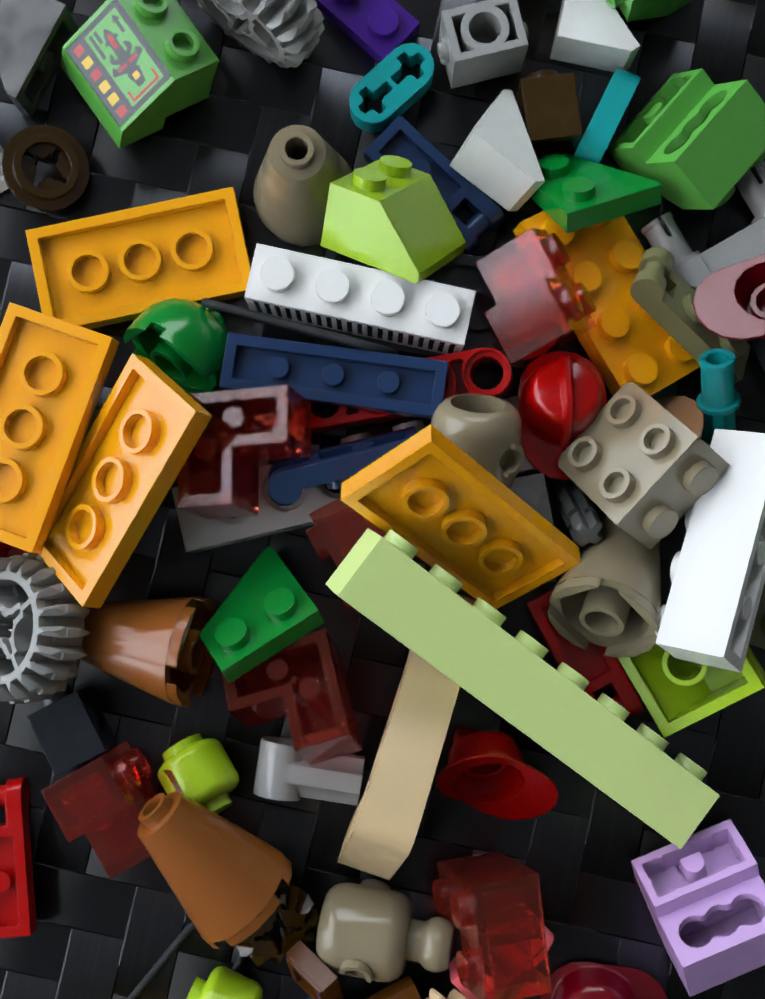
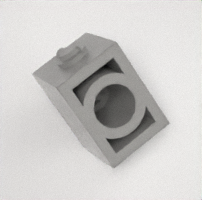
(482, 41)

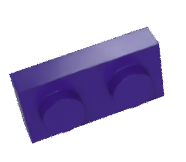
(372, 24)

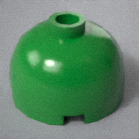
(182, 342)

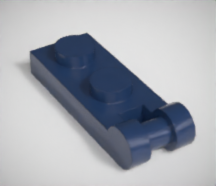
(405, 141)
(330, 465)

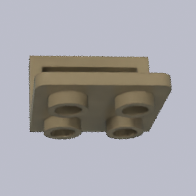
(641, 465)

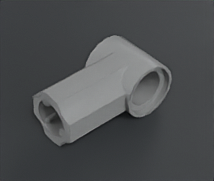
(288, 777)

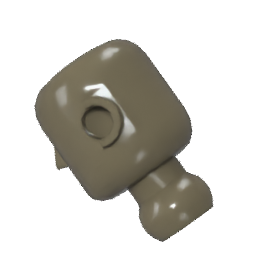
(485, 430)
(372, 933)

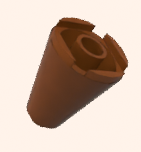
(153, 645)
(213, 867)

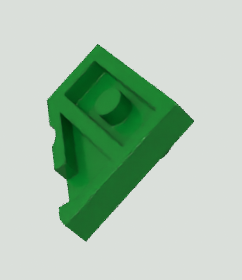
(589, 193)
(259, 617)

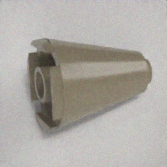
(295, 184)
(610, 595)

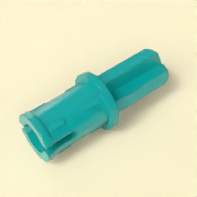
(718, 393)

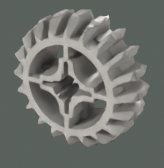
(271, 29)
(37, 631)

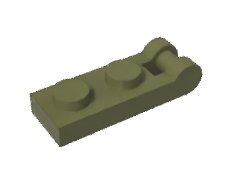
(670, 304)

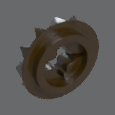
(41, 143)
(299, 919)

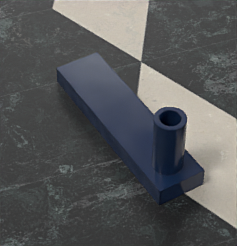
(336, 374)

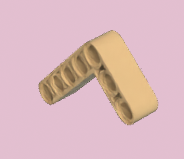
(402, 772)

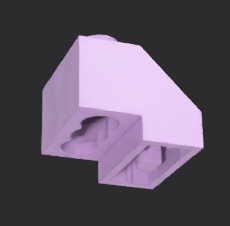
(706, 905)

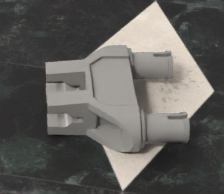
(737, 248)

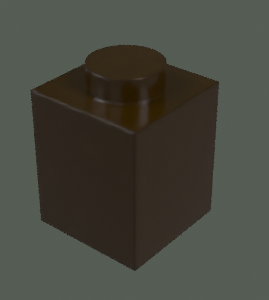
(550, 111)

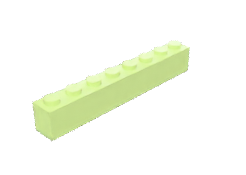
(519, 686)

